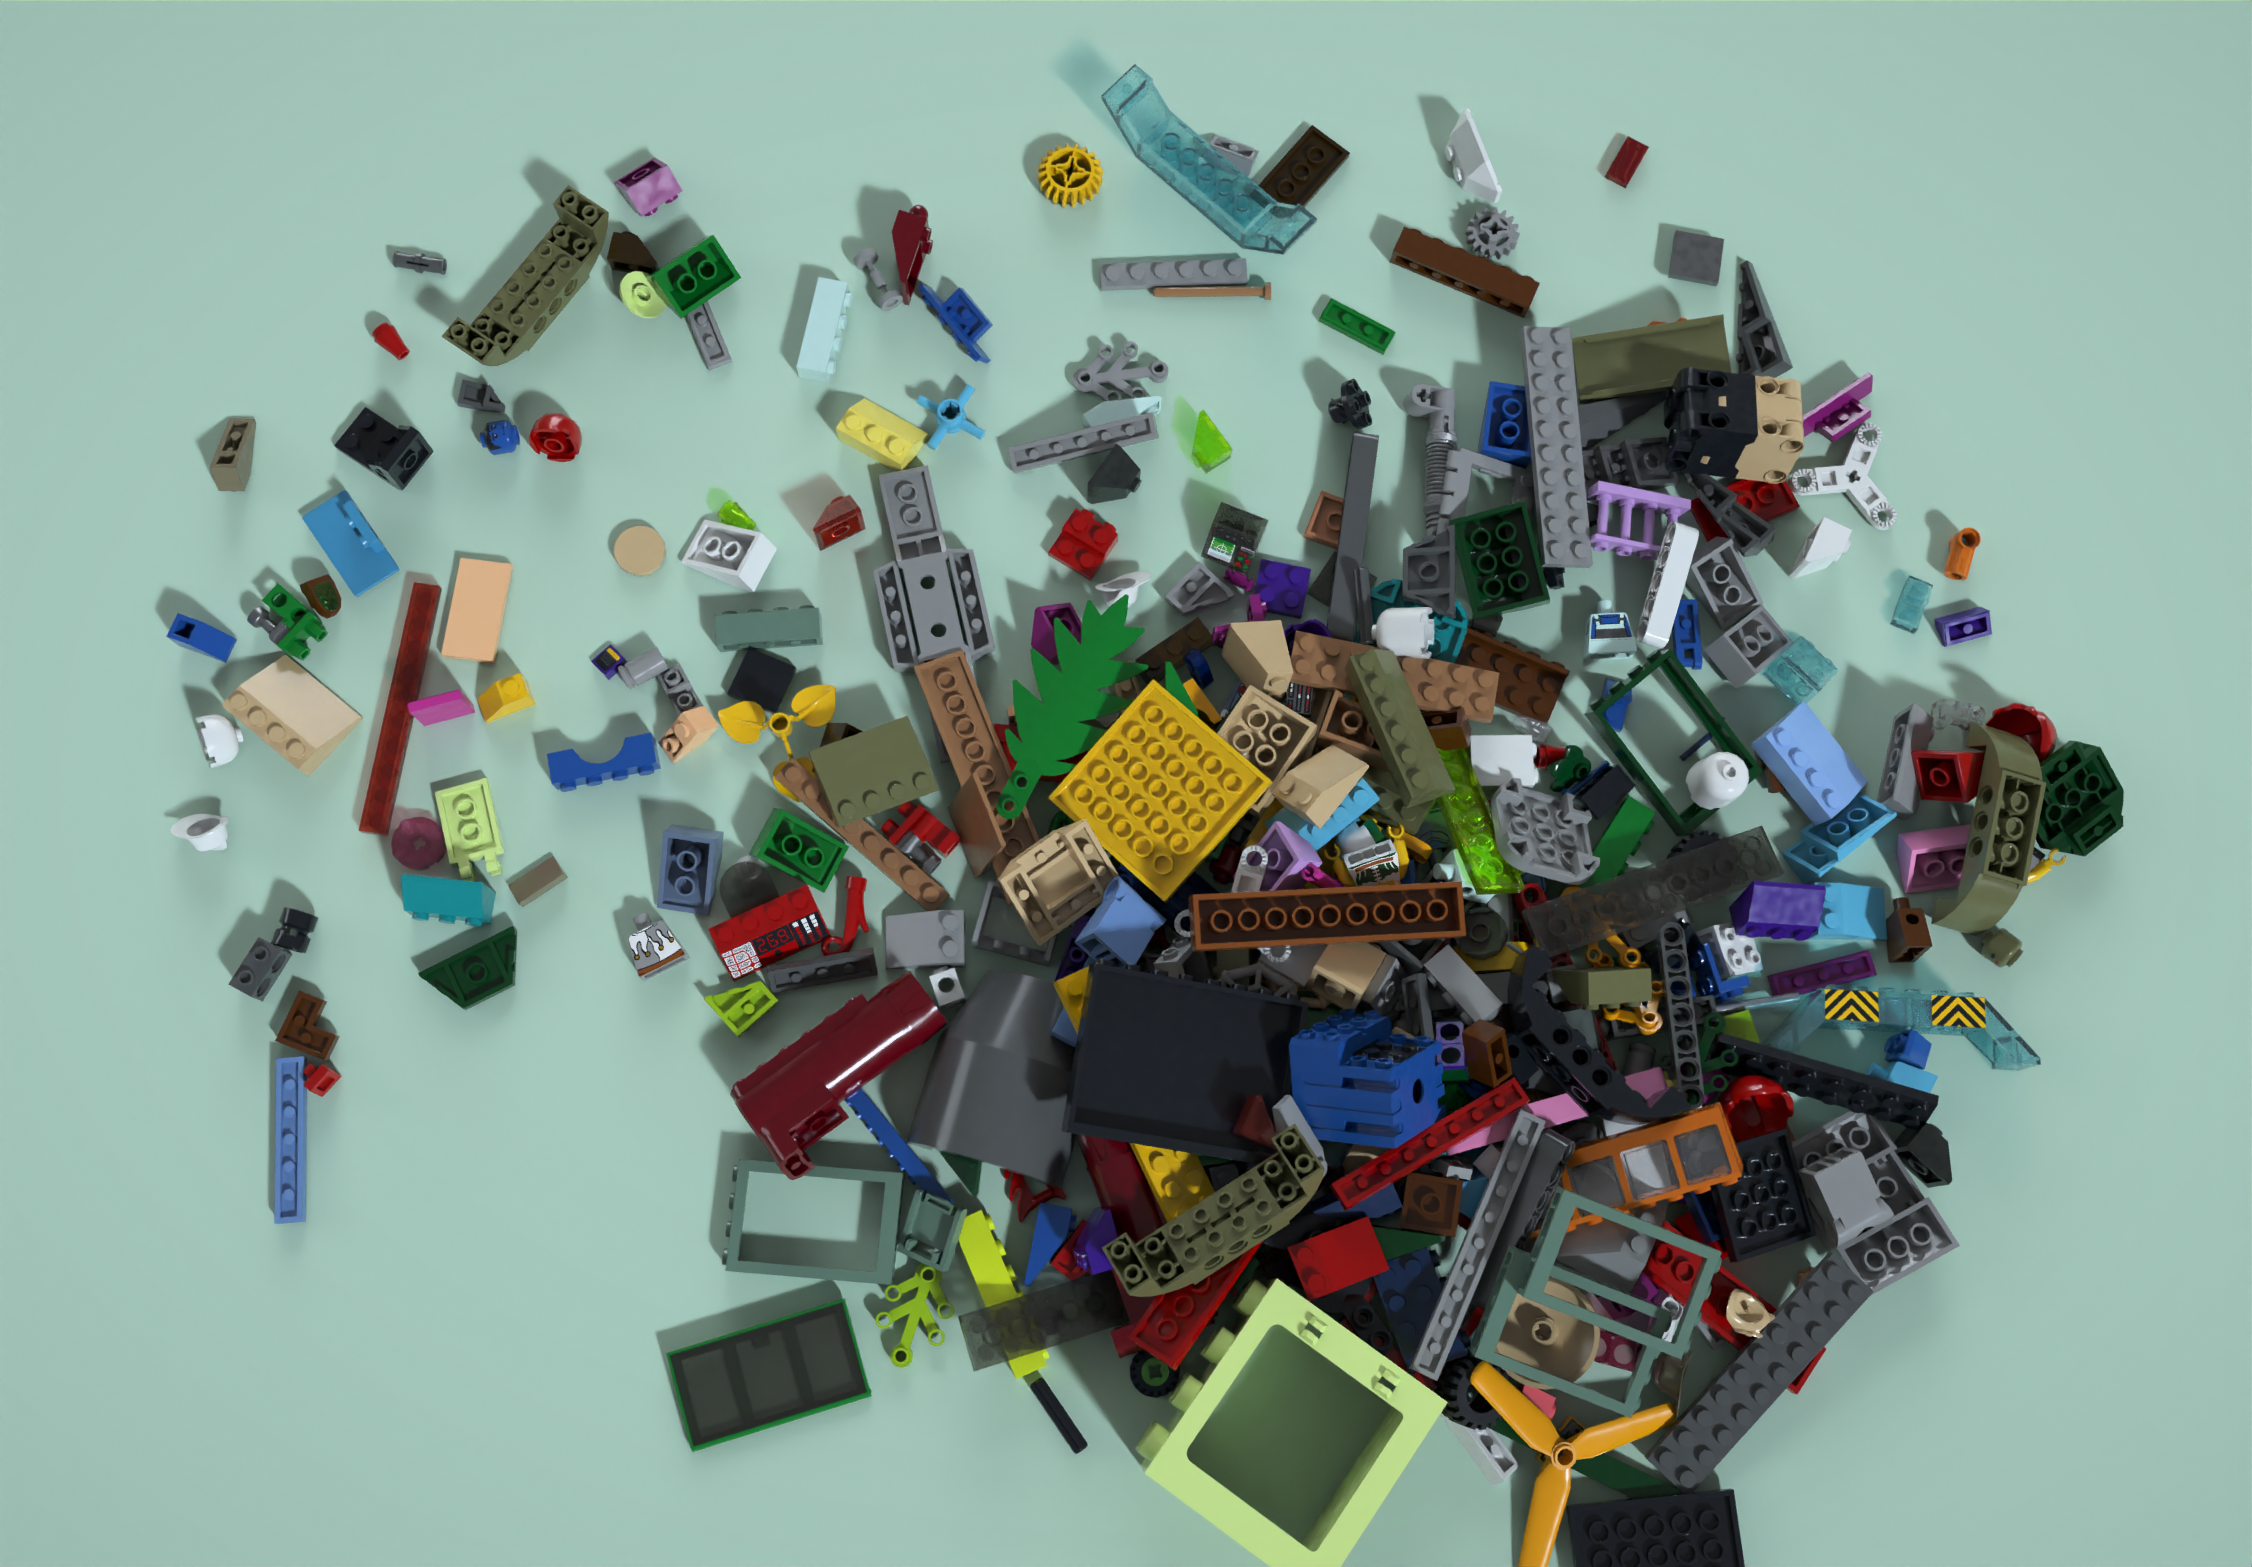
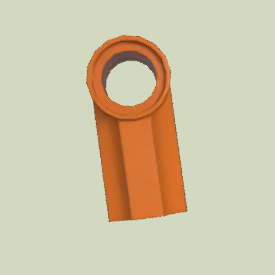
(1960, 555)

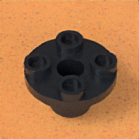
(1351, 406)

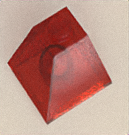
(838, 522)

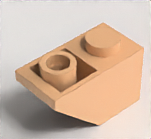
(688, 733)

